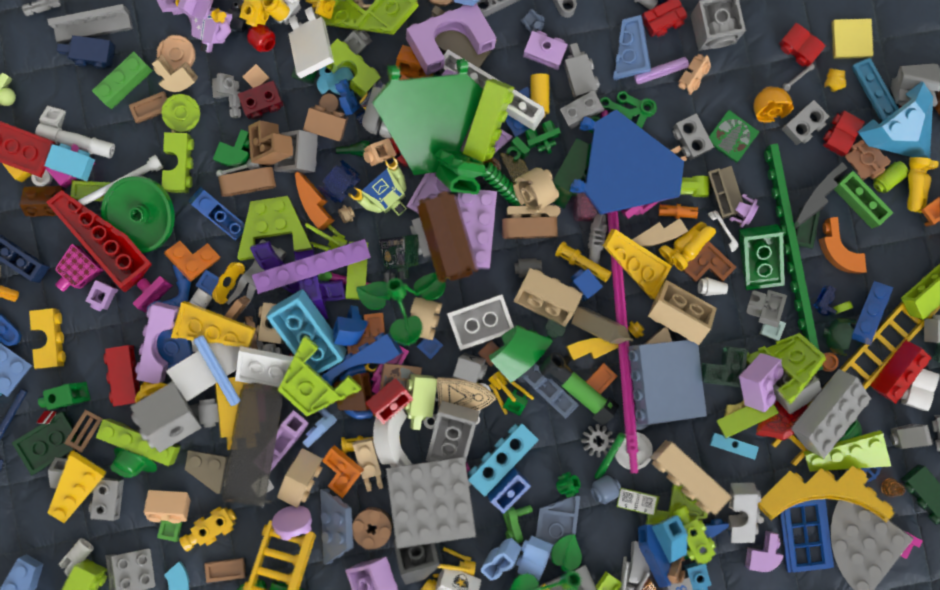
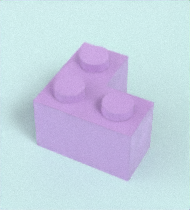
(758, 382)

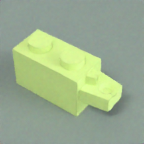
(423, 391)

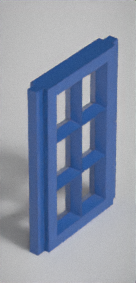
(824, 538)

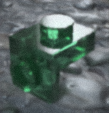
(554, 329)

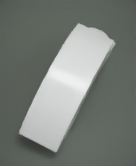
(387, 441)

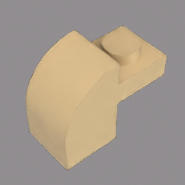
(174, 80)

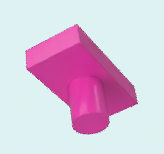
(151, 292)

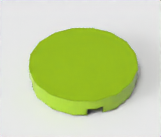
(180, 113)

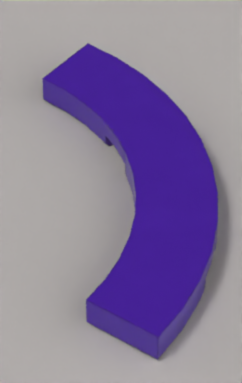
(268, 259)

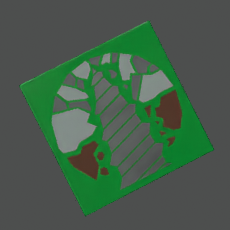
(733, 136)

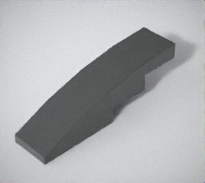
(817, 199)

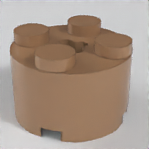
(371, 539)

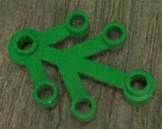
(629, 113)

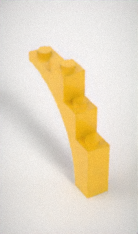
(849, 488)

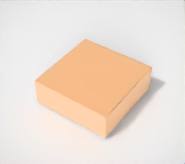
(255, 76)

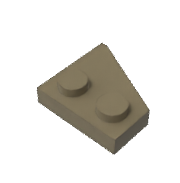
(207, 468)

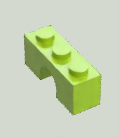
(364, 75)
(179, 178)

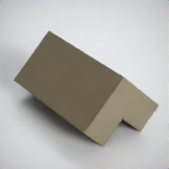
(725, 191)

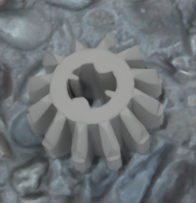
(605, 440)

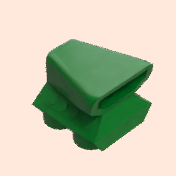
(459, 171)

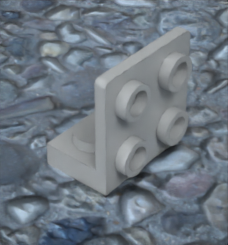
(130, 570)

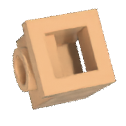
(378, 152)

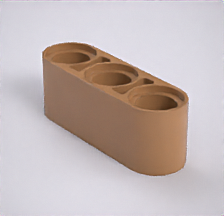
(247, 181)
(529, 227)

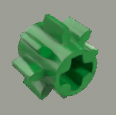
(568, 484)

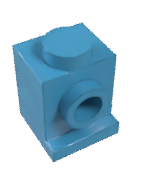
(693, 570)

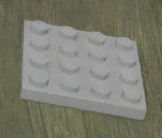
(430, 502)

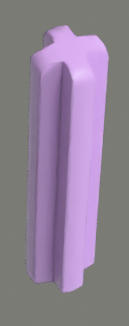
(662, 70)

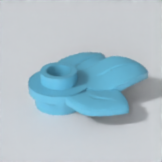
(328, 80)

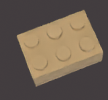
(548, 297)
(682, 312)

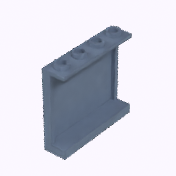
(667, 382)

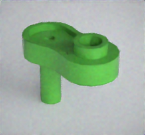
(511, 520)

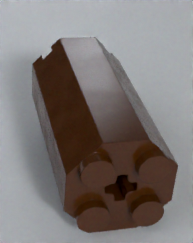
(447, 237)

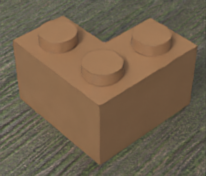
(267, 144)

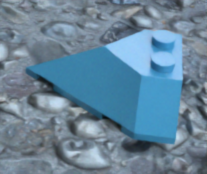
(907, 129)

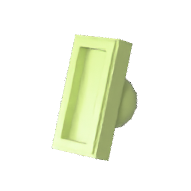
(7, 95)

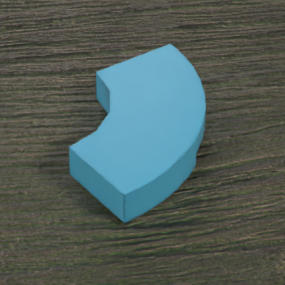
(178, 577)

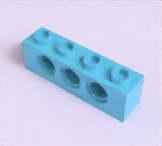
(526, 442)

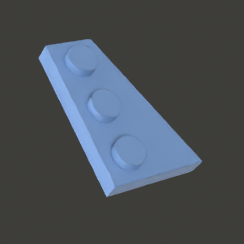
(633, 49)

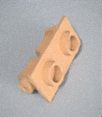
(699, 66)

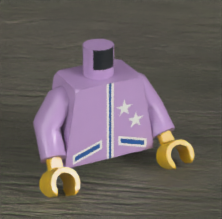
(211, 30)

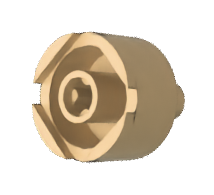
(535, 189)
(427, 312)

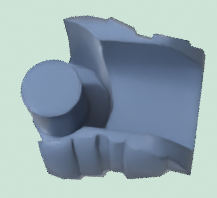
(533, 21)

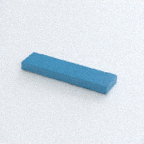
(875, 88)

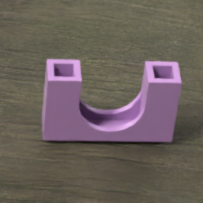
(465, 19)

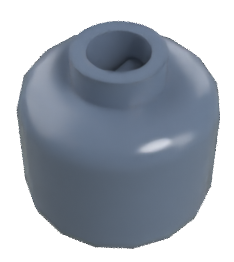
(605, 489)

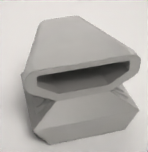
(911, 76)

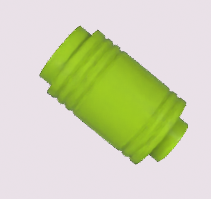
(891, 177)

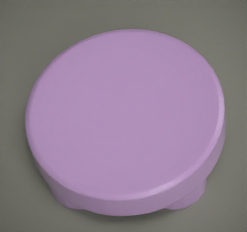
(292, 522)

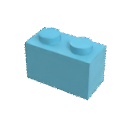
(69, 162)

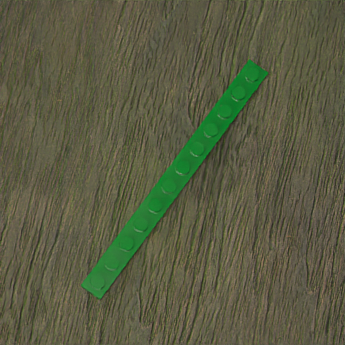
(790, 245)

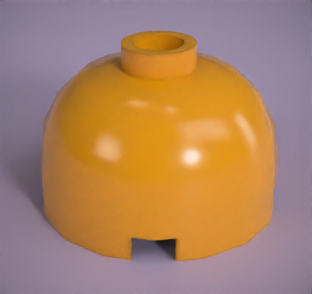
(772, 103)

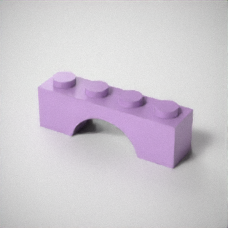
(152, 366)

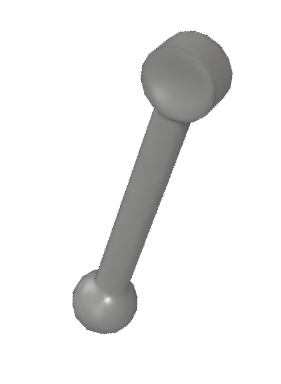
(786, 86)

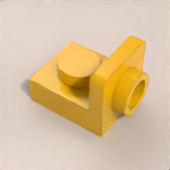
(323, 7)

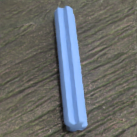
(217, 370)

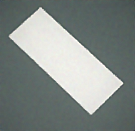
(193, 373)

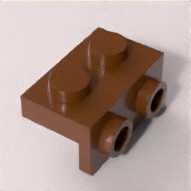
(34, 200)

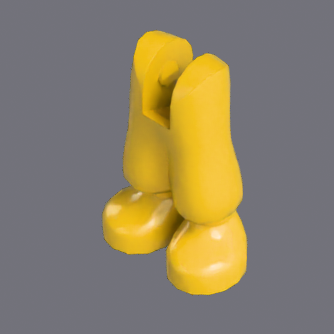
(919, 182)
(687, 245)

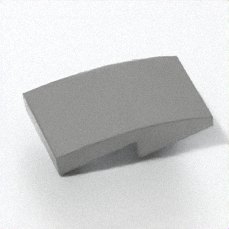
(637, 566)

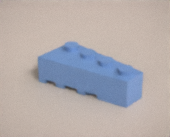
(24, 574)

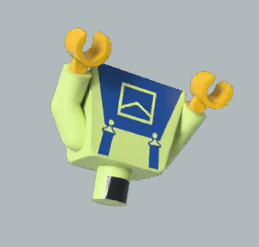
(384, 191)

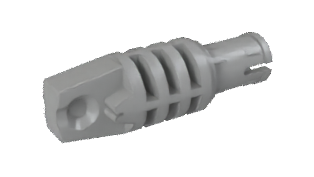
(597, 237)

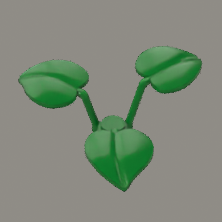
(375, 295)
(564, 554)

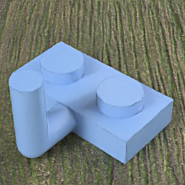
(322, 426)

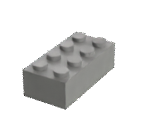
(831, 413)

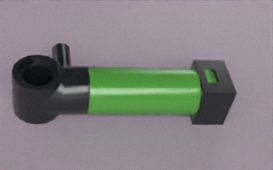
(557, 368)

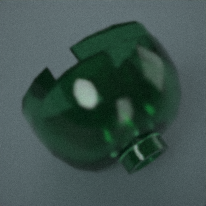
(839, 335)

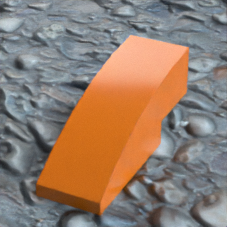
(313, 202)

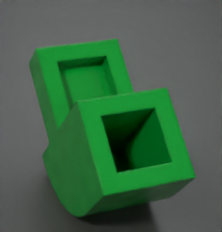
(236, 155)

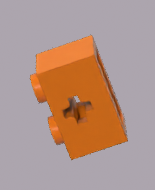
(409, 64)

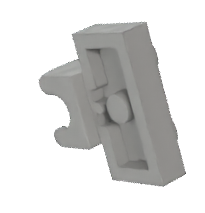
(767, 307)

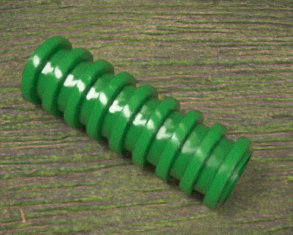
(500, 183)

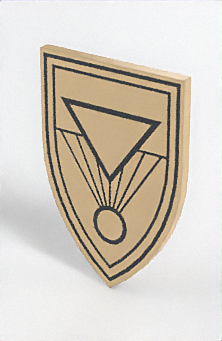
(464, 393)

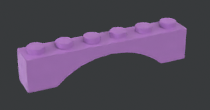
(311, 266)

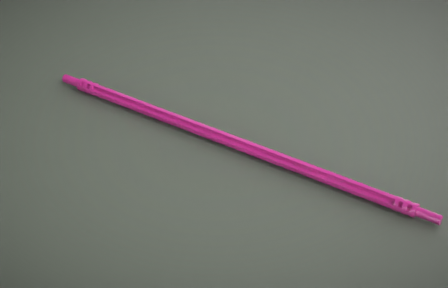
(625, 365)

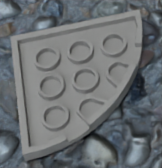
(865, 545)

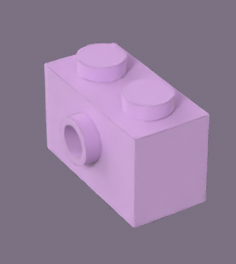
(545, 49)

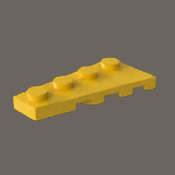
(196, 321)

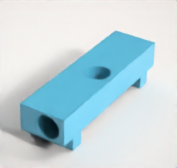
(726, 444)

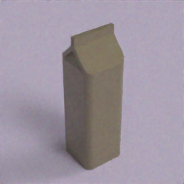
(600, 326)

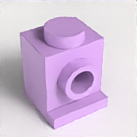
(95, 293)

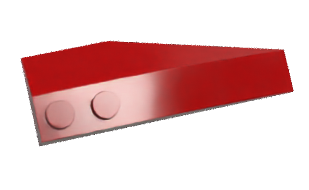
(103, 241)

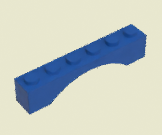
(380, 352)

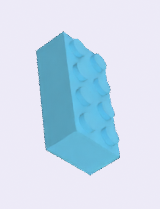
(300, 317)

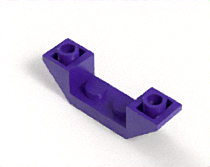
(312, 286)

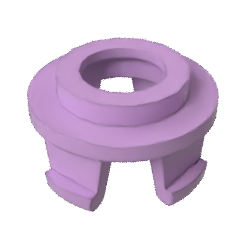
(746, 211)

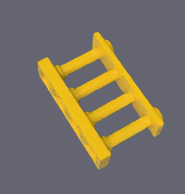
(299, 560)

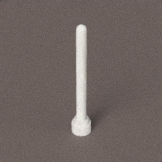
(152, 165)

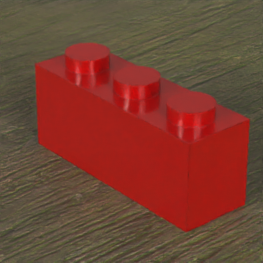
(900, 371)
(122, 374)

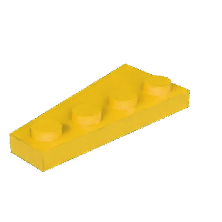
(638, 262)
(74, 486)

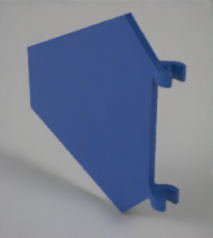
(627, 166)

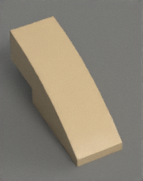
(658, 235)

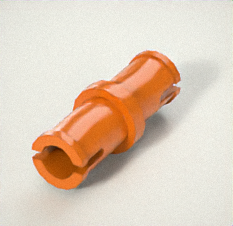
(678, 211)

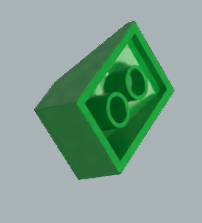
(762, 256)

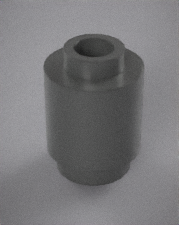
(524, 265)

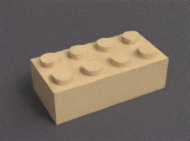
(690, 477)

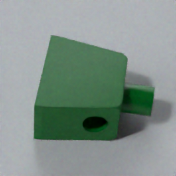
(64, 396)

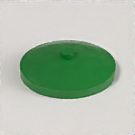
(140, 211)

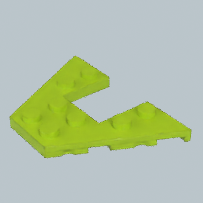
(380, 17)

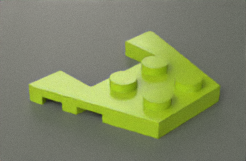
(270, 219)
(799, 360)
(307, 388)
(676, 500)

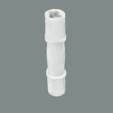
(92, 145)

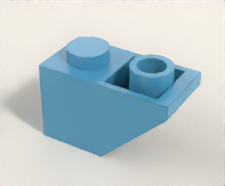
(672, 537)

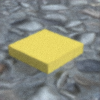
(852, 38)

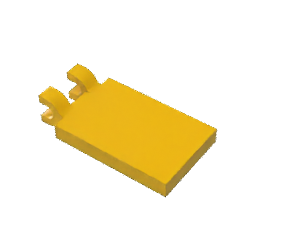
(227, 412)

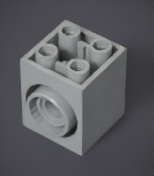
(717, 23)
(164, 417)

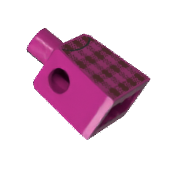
(76, 269)

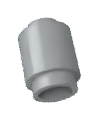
(208, 413)

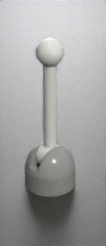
(249, 165)

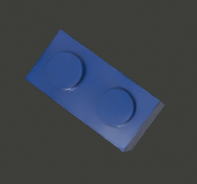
(585, 283)
(508, 490)

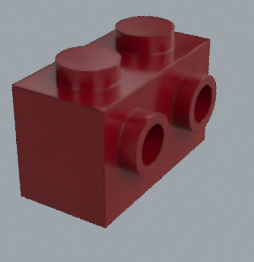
(261, 100)

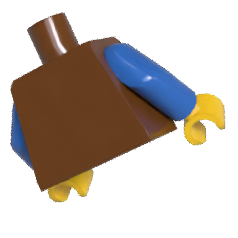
(355, 403)

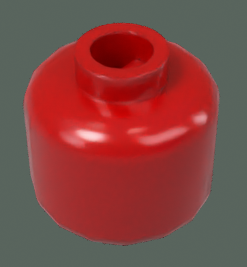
(261, 38)

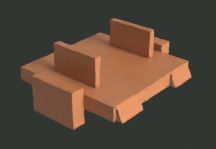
(867, 160)

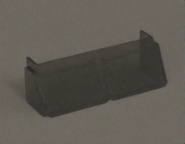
(252, 445)

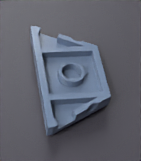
(558, 520)
(336, 526)

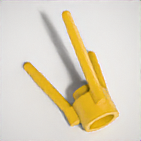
(498, 381)
(467, 566)

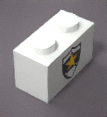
(456, 581)

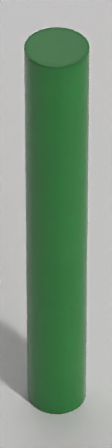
(609, 456)

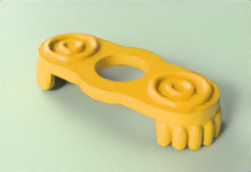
(233, 271)

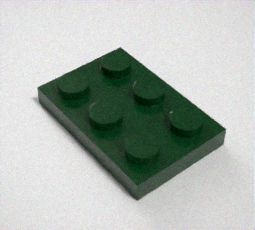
(45, 443)

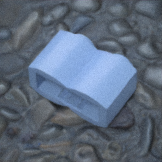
(534, 557)
(501, 559)

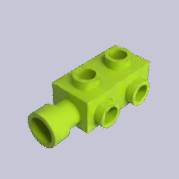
(699, 539)

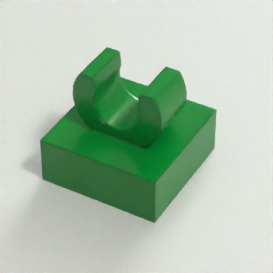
(519, 148)
(517, 406)

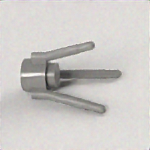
(626, 586)

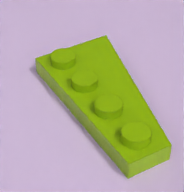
(860, 452)

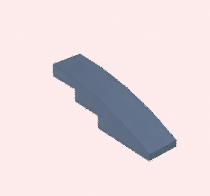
(550, 391)

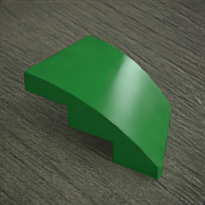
(520, 351)

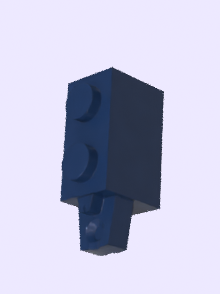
(89, 51)

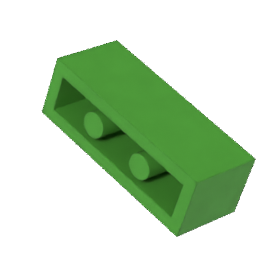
(122, 80)
(862, 200)

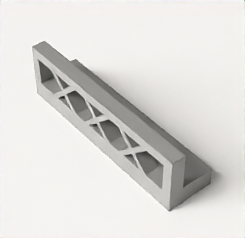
(91, 23)

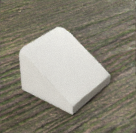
(52, 117)

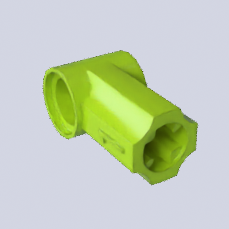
(696, 186)

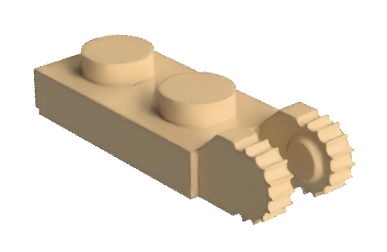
(519, 211)
(368, 460)

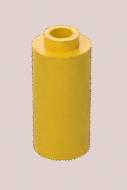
(540, 90)

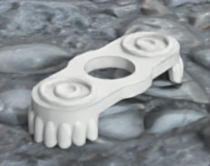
(715, 215)

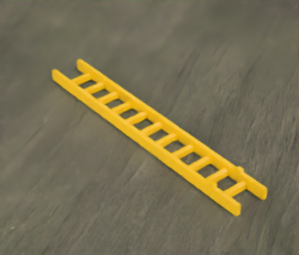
(864, 348)

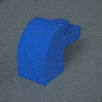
(349, 330)

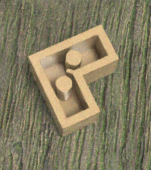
(300, 477)

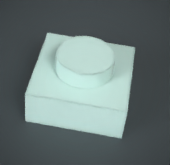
(773, 332)

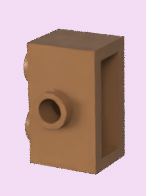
(325, 122)

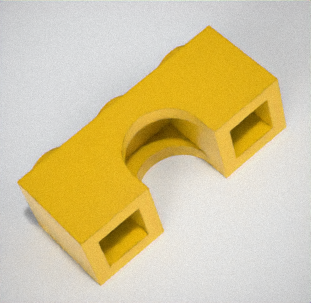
(52, 353)

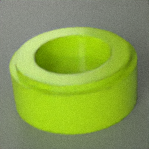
(843, 307)

